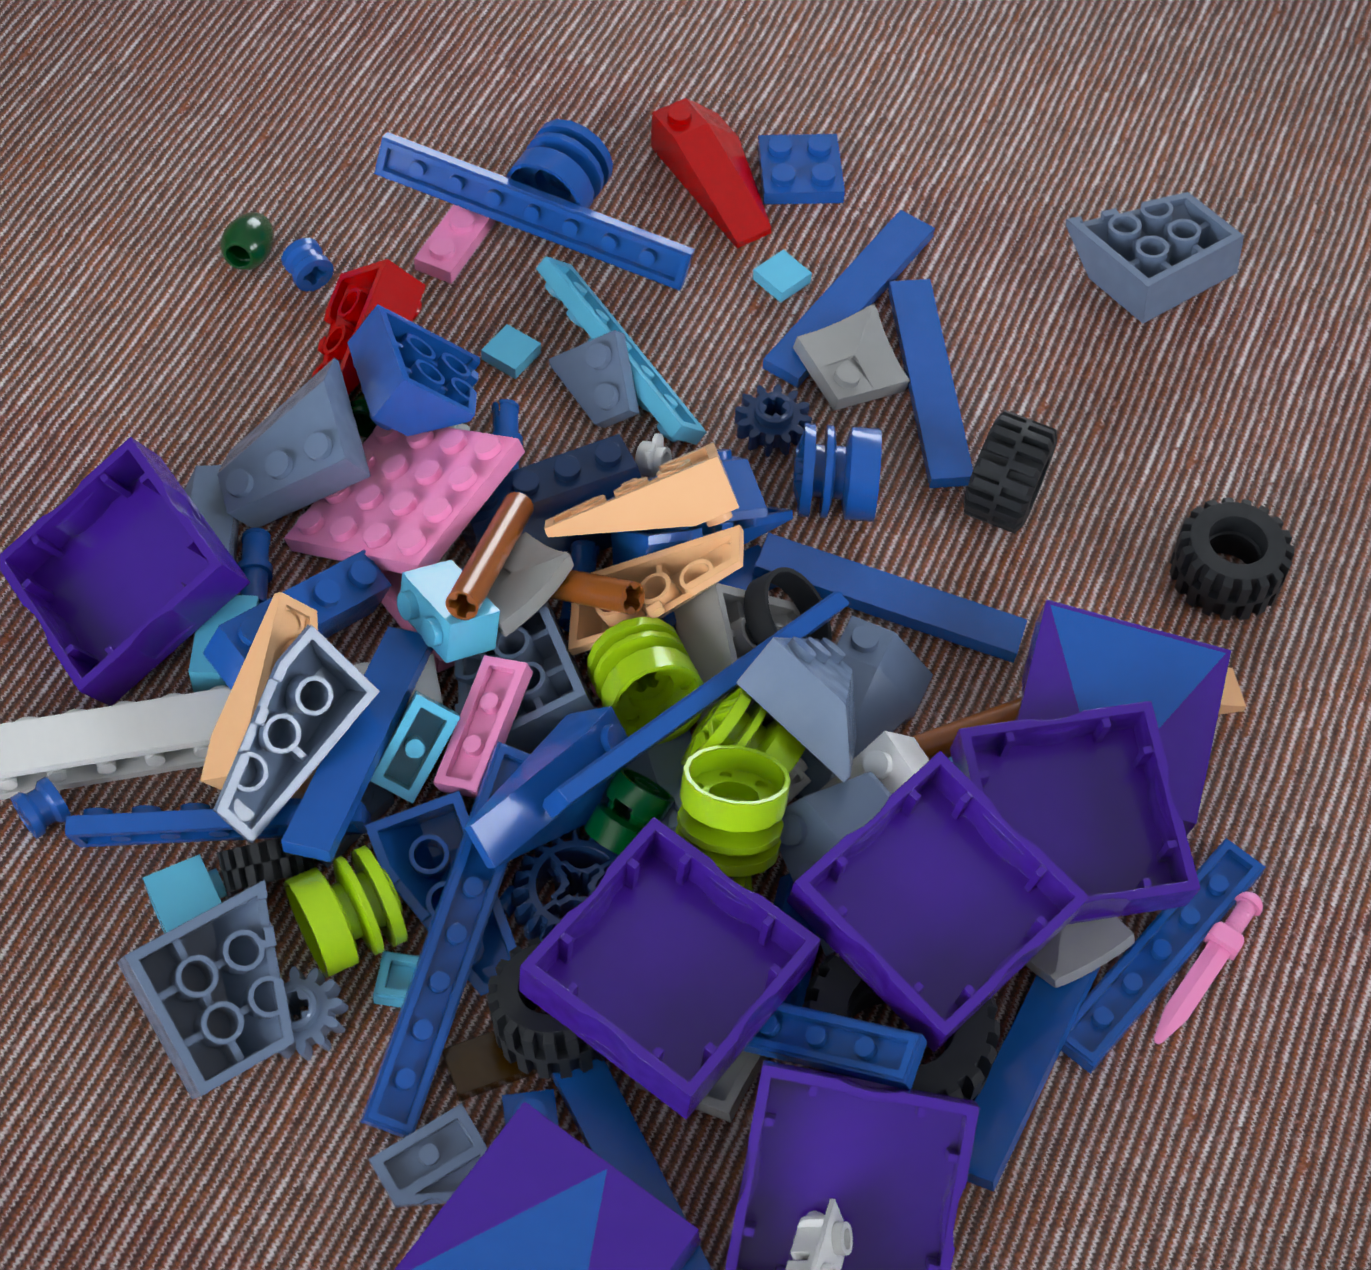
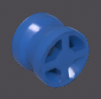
(307, 264)
(40, 807)

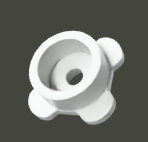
(651, 455)

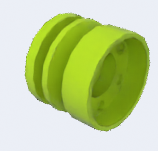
(642, 672)
(731, 725)
(734, 807)
(347, 910)

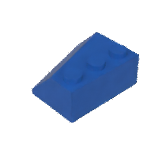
(412, 375)

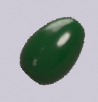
(247, 241)

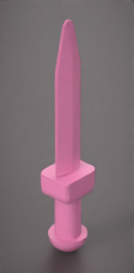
(1222, 943)

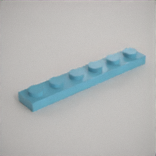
(650, 387)

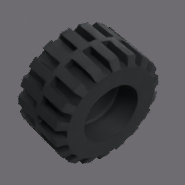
(1009, 471)
(1235, 531)
(528, 1036)

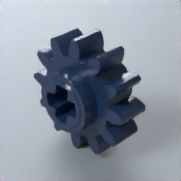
(771, 419)

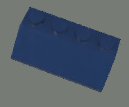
(560, 485)

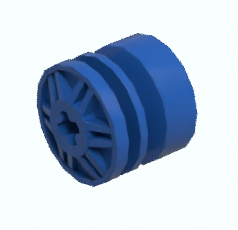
(565, 162)
(838, 472)

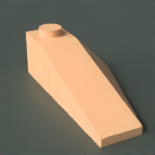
(682, 495)
(668, 580)
(277, 631)

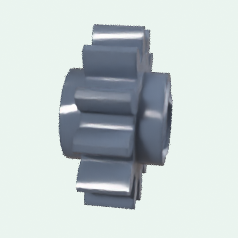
(320, 1017)

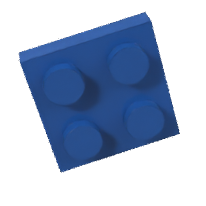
(800, 169)

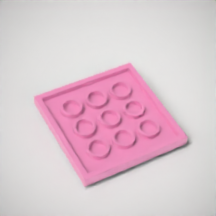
(413, 502)

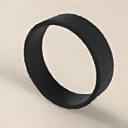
(757, 604)

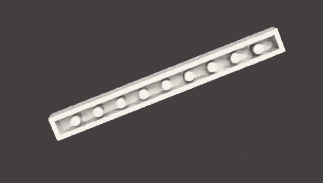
(125, 738)

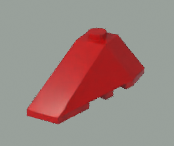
(711, 167)
(355, 298)

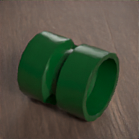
(617, 826)

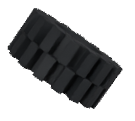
(259, 862)

